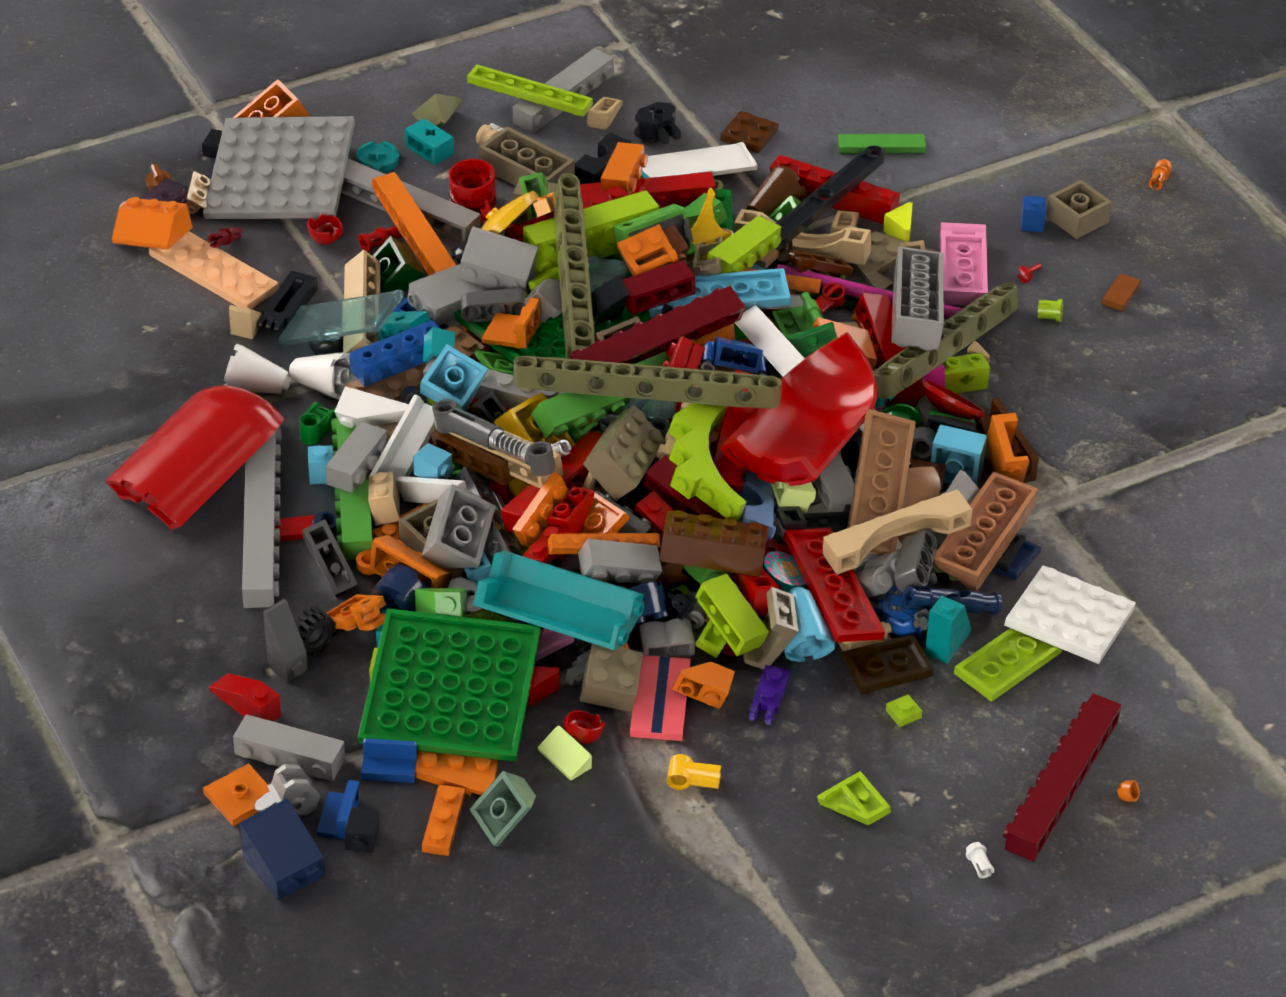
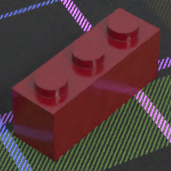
(659, 287)

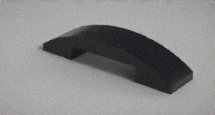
(793, 519)

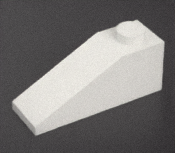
(364, 407)

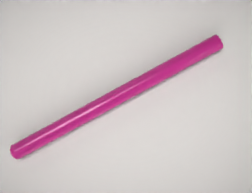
(855, 289)

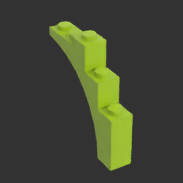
(695, 470)

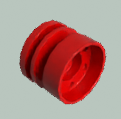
(471, 183)

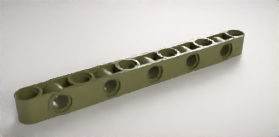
(573, 264)
(957, 333)
(664, 385)

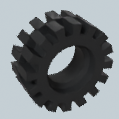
(315, 629)

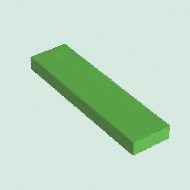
(889, 142)

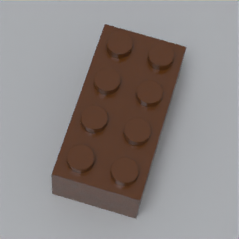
(713, 543)

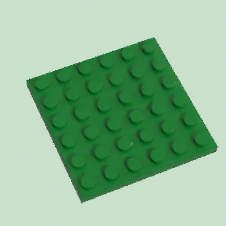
(451, 684)

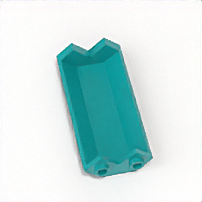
(559, 600)

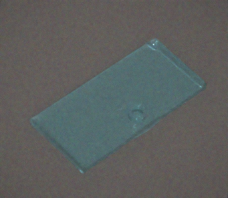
(340, 318)

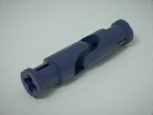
(973, 600)

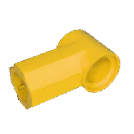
(685, 772)

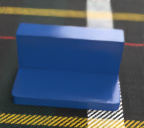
(389, 760)
(337, 811)

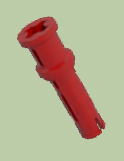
(379, 237)

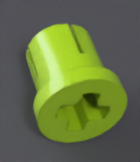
(1051, 309)

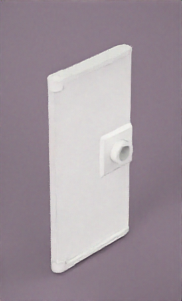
(717, 159)

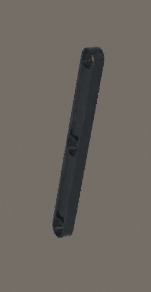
(833, 189)

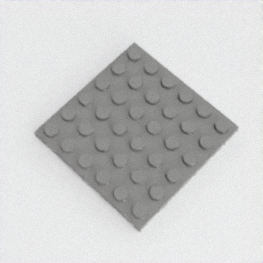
(279, 167)

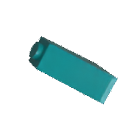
(946, 629)

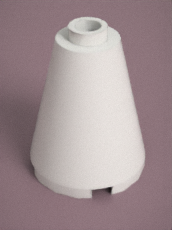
(255, 373)
(323, 373)

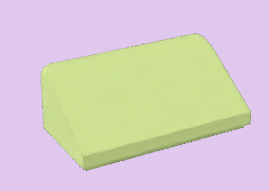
(566, 753)

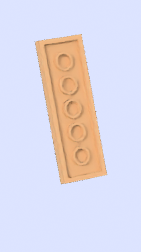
(217, 271)

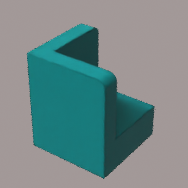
(435, 342)

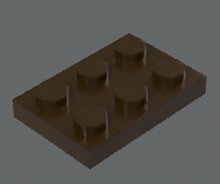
(887, 664)

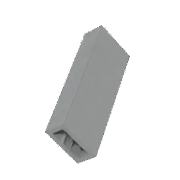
(441, 294)

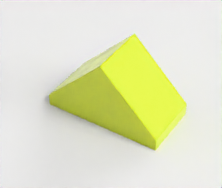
(898, 222)

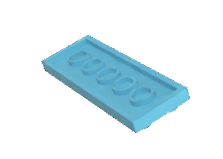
(753, 288)

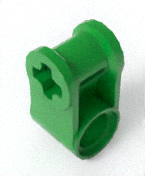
(315, 423)

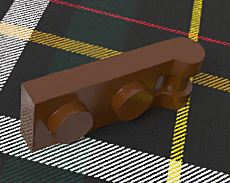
(819, 263)

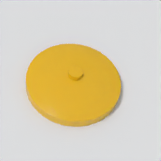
(507, 215)

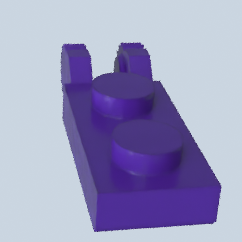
(769, 693)

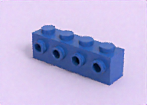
(390, 355)

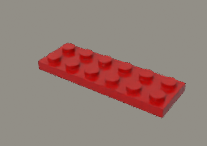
(836, 595)

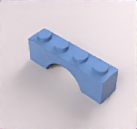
(759, 502)

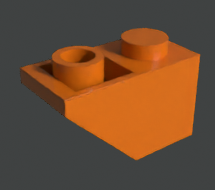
(705, 683)

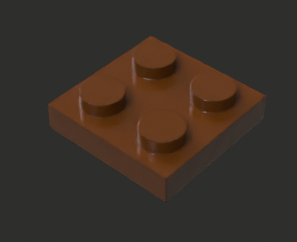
(750, 130)

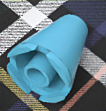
(814, 634)

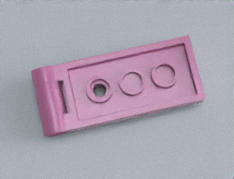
(964, 262)

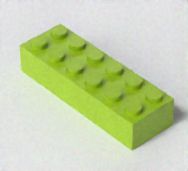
(598, 228)

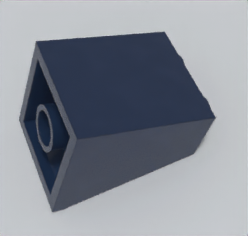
(281, 849)

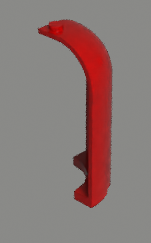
(818, 413)
(195, 452)

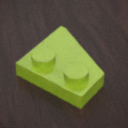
(855, 799)

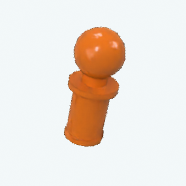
(1160, 173)

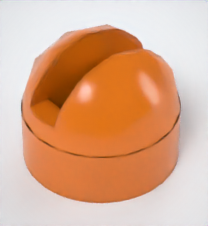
(1128, 791)

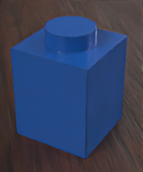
(1033, 213)

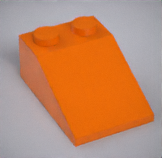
(274, 102)

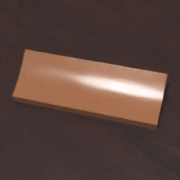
(996, 518)

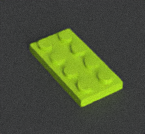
(1004, 663)

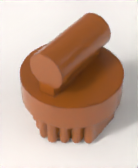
(156, 176)

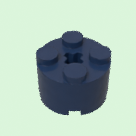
(399, 588)
(654, 602)

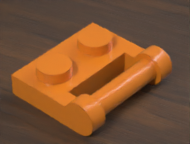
(644, 245)

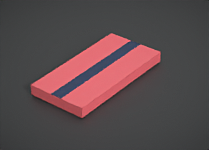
(658, 708)

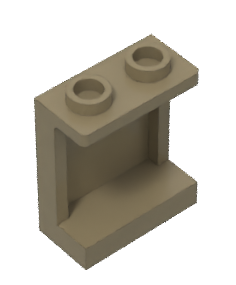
(782, 628)

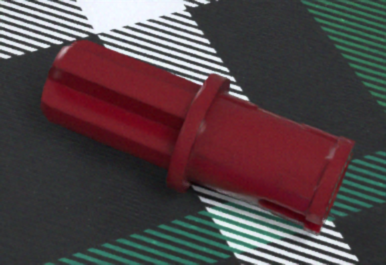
(224, 236)

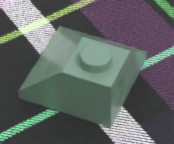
(503, 806)

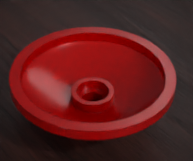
(950, 402)

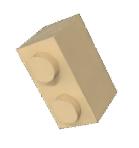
(384, 498)

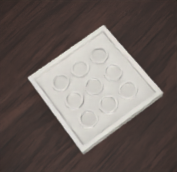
(1070, 614)

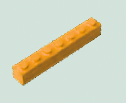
(544, 204)

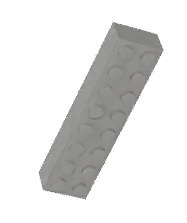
(918, 298)

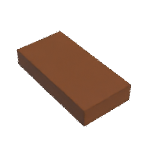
(1121, 292)

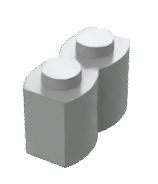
(878, 574)
(667, 639)

